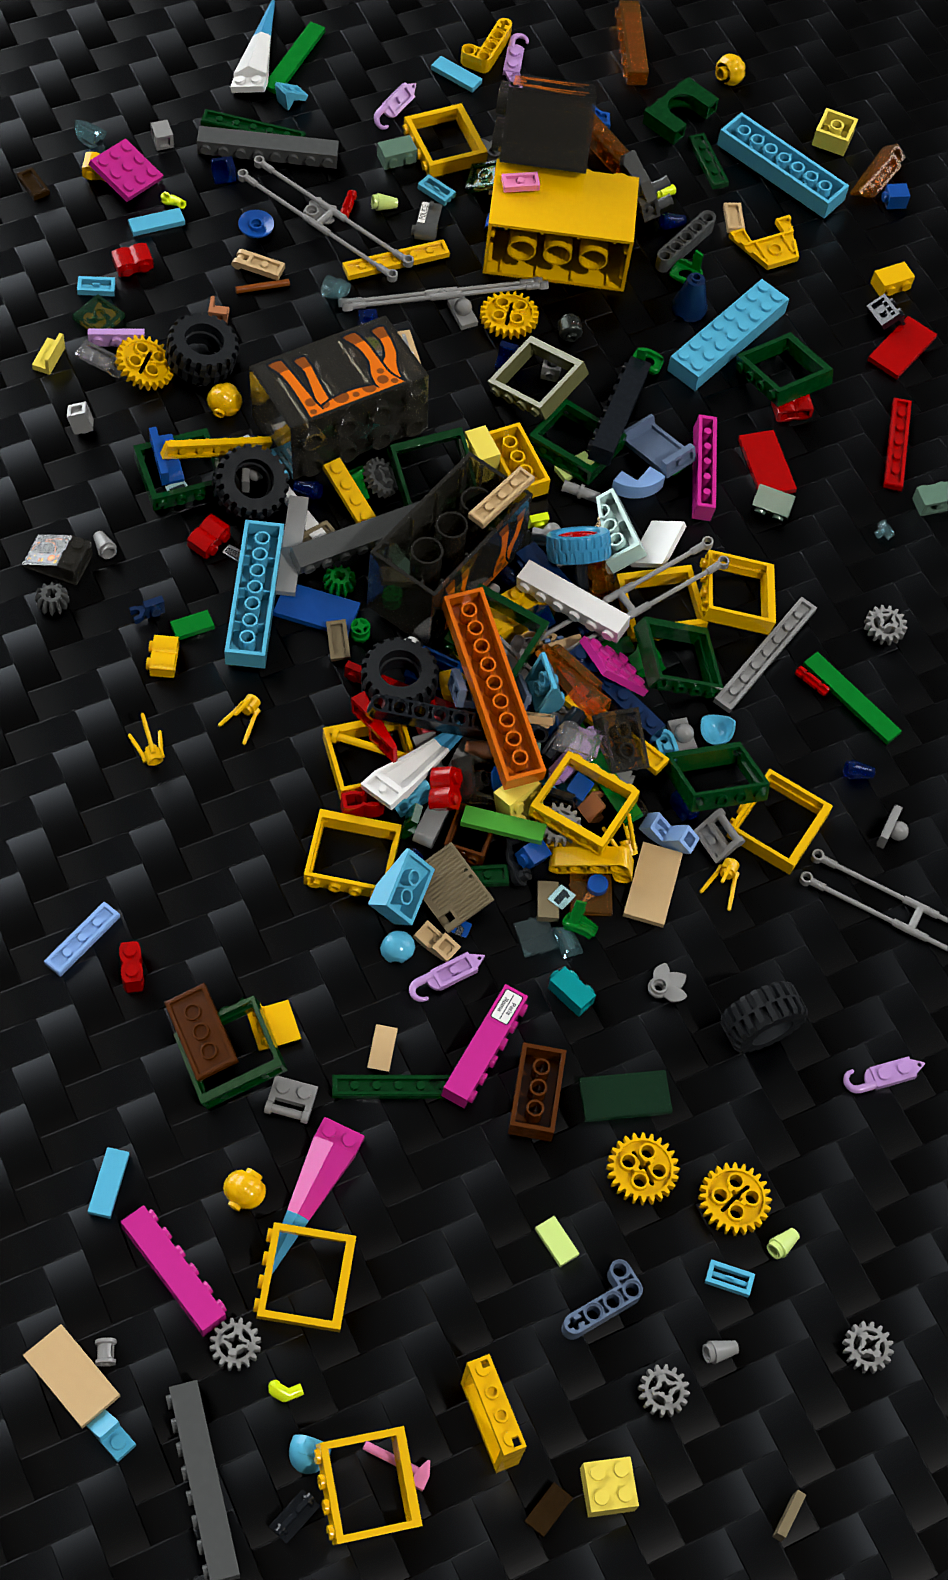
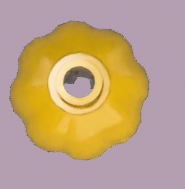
(730, 67)
(224, 400)
(244, 1189)

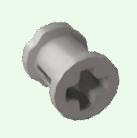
(105, 1351)

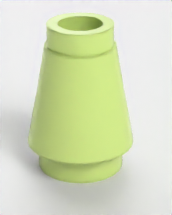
(383, 202)
(782, 1243)

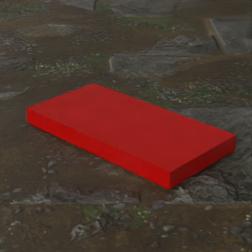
(902, 347)
(767, 461)

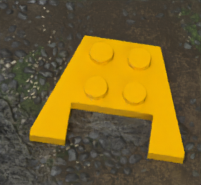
(771, 250)

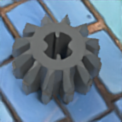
(51, 598)

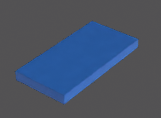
(315, 608)

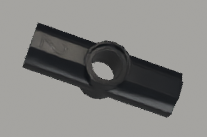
(550, 755)

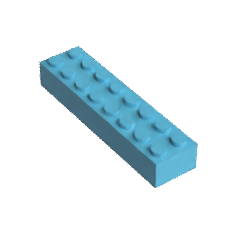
(782, 165)
(728, 334)
(254, 594)

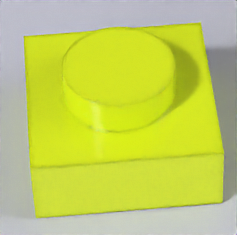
(538, 520)

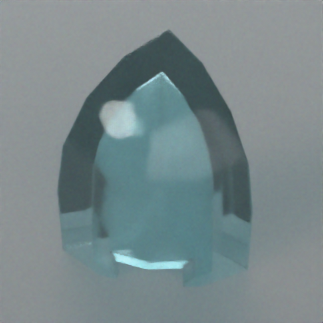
(89, 133)
(567, 942)

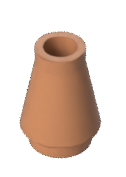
(479, 749)

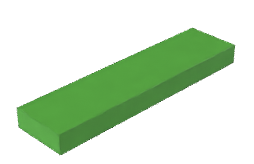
(503, 825)

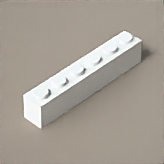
(572, 601)

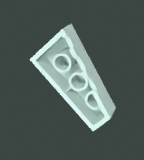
(625, 543)

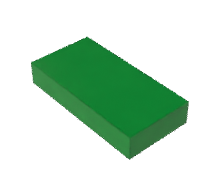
(192, 625)

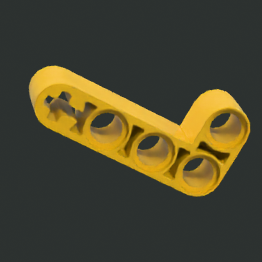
(483, 58)
(579, 860)

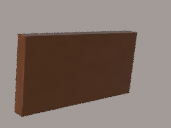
(201, 1032)

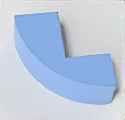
(645, 486)
(676, 837)

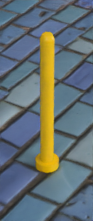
(337, 736)

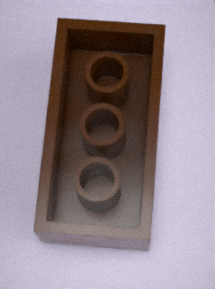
(537, 1092)

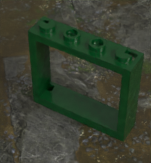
(820, 371)
(419, 443)
(561, 457)
(177, 496)
(519, 615)
(696, 635)
(713, 756)
(249, 1079)

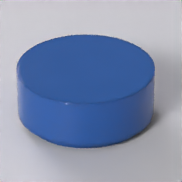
(597, 884)

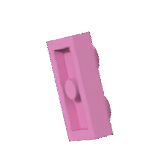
(520, 182)

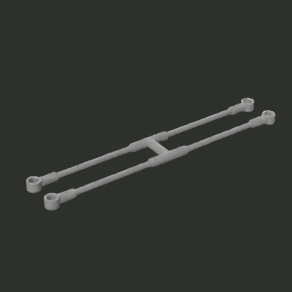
(259, 162)
(533, 283)
(632, 611)
(910, 928)

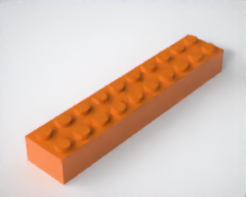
(493, 688)

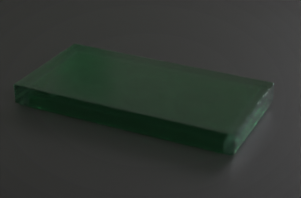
(625, 1095)

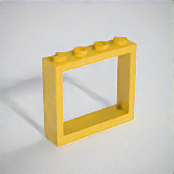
(450, 164)
(745, 567)
(669, 576)
(358, 729)
(798, 795)
(351, 824)
(571, 829)
(268, 1261)
(492, 1413)
(405, 1478)

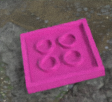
(126, 170)
(614, 665)

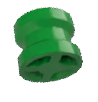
(363, 626)

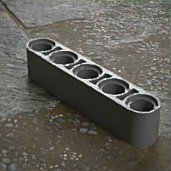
(685, 241)

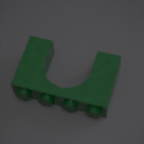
(685, 94)

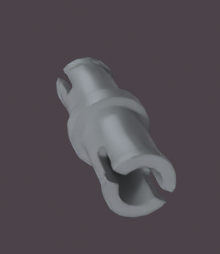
(580, 491)

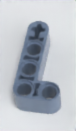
(600, 1305)

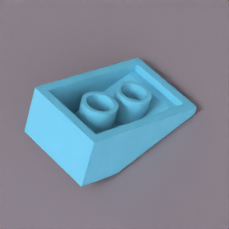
(544, 686)
(402, 889)

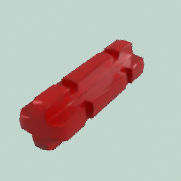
(349, 202)
(812, 681)

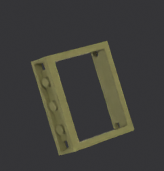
(556, 396)

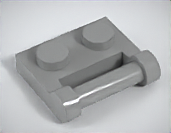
(714, 840)
(293, 1093)

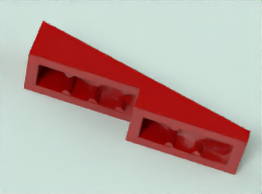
(377, 731)

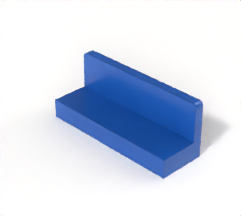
(169, 469)

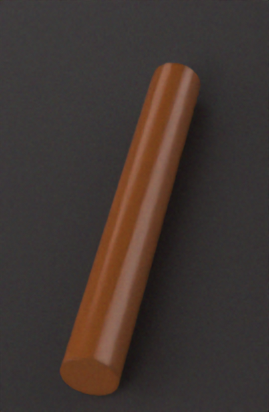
(262, 286)

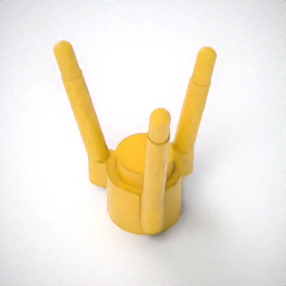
(247, 706)
(153, 755)
(629, 842)
(728, 871)

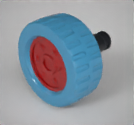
(579, 548)

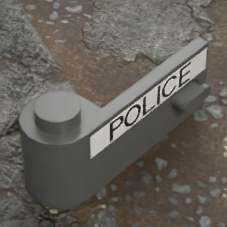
(427, 222)

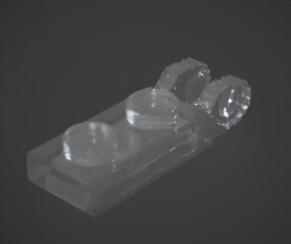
(98, 357)

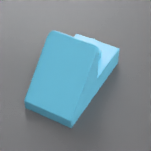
(288, 93)
(111, 1435)

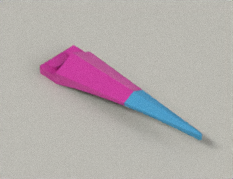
(326, 1161)

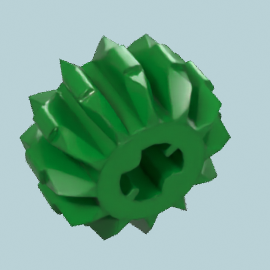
(339, 580)

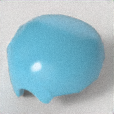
(397, 946)

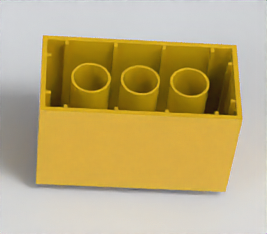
(567, 232)

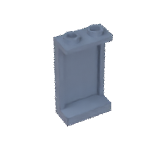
(658, 447)
(462, 696)

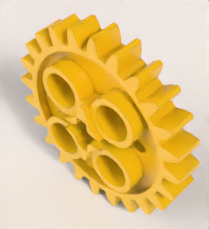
(496, 311)
(131, 356)
(625, 1176)
(749, 1213)

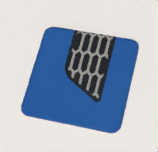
(463, 929)

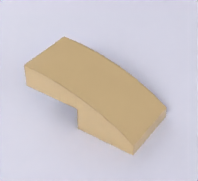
(437, 943)
(382, 1047)

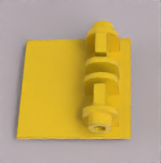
(280, 1022)

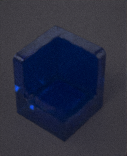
(223, 170)
(506, 350)

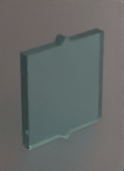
(535, 937)

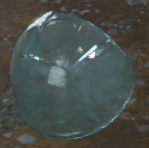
(335, 288)

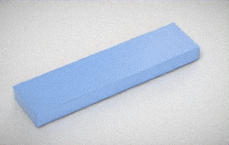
(81, 939)

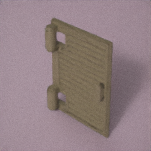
(454, 889)

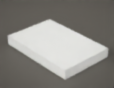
(660, 543)

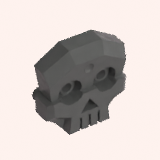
(647, 201)

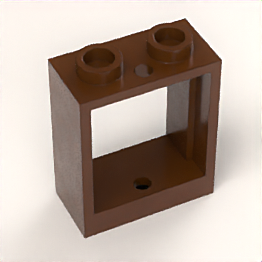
(471, 856)

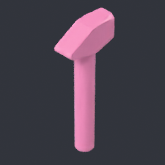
(421, 1474)

